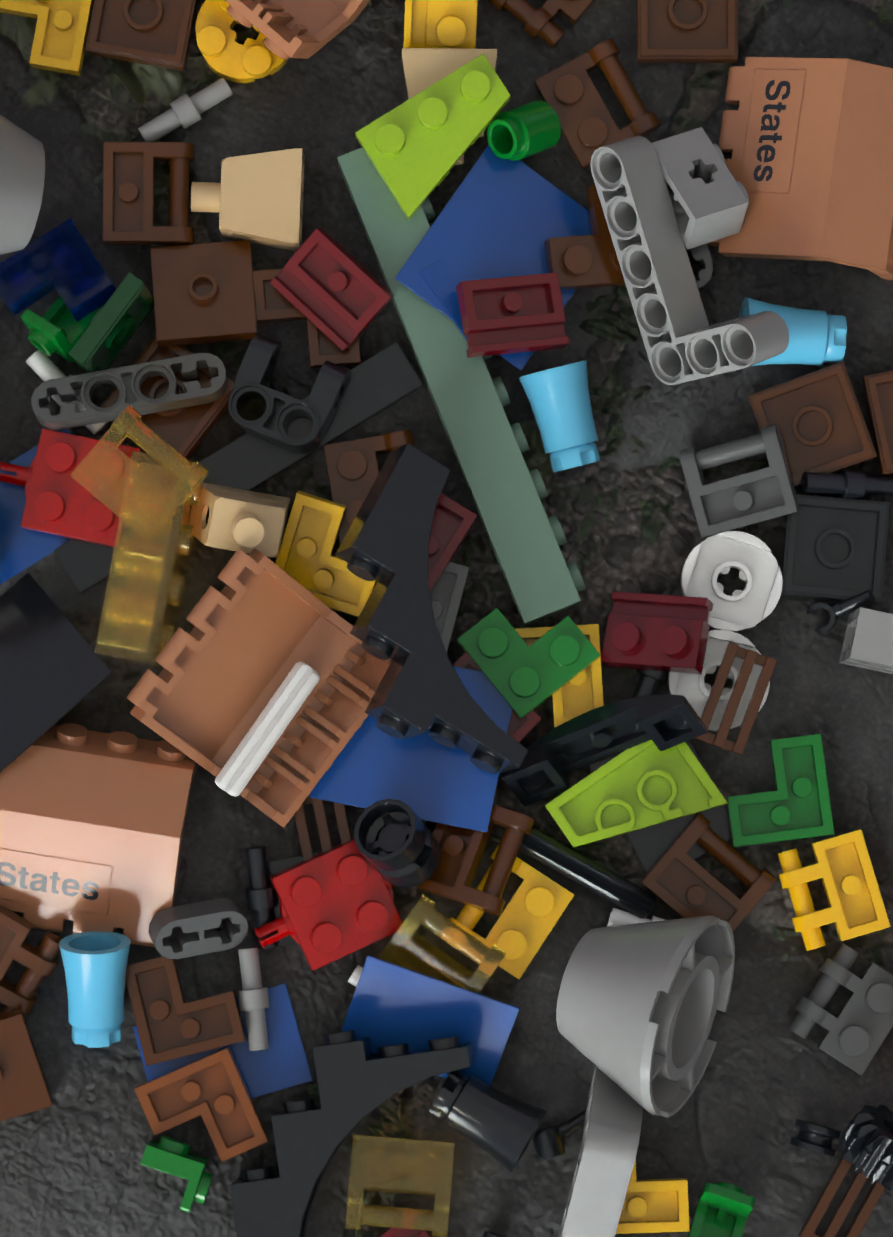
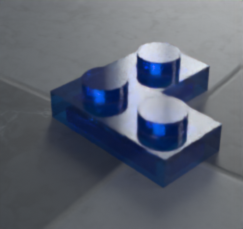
(56, 262)

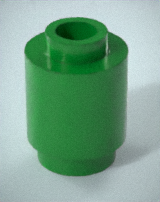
(524, 131)

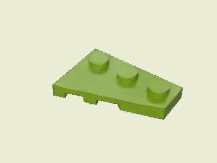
(432, 130)
(633, 793)

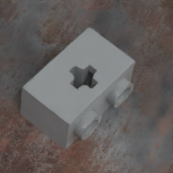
(701, 188)
(868, 640)

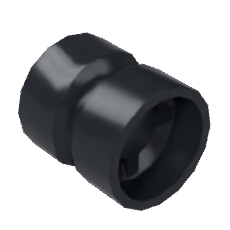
(397, 843)

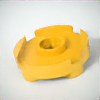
(224, 55)

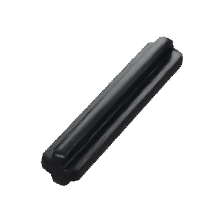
(588, 873)

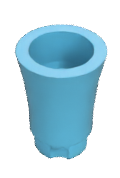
(812, 334)
(563, 414)
(95, 985)

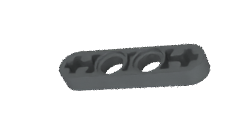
(128, 382)

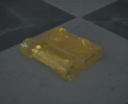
(127, 487)
(418, 954)
(400, 1167)

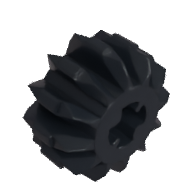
(870, 1144)

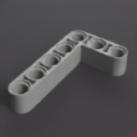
(661, 277)
(604, 1161)

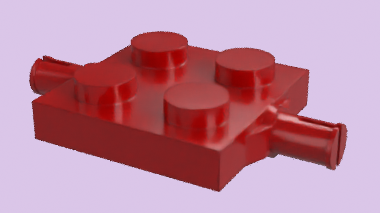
(57, 501)
(332, 905)

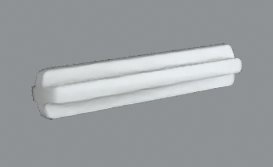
(267, 729)

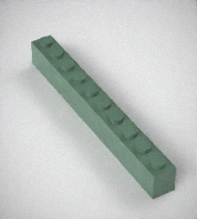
(470, 412)

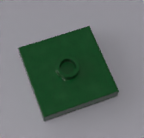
(113, 325)

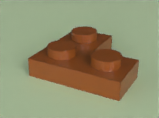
(207, 1089)

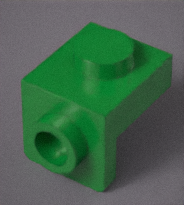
(56, 329)
(173, 1158)
(720, 1211)

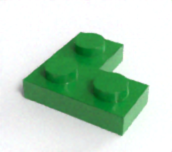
(525, 673)
(798, 805)

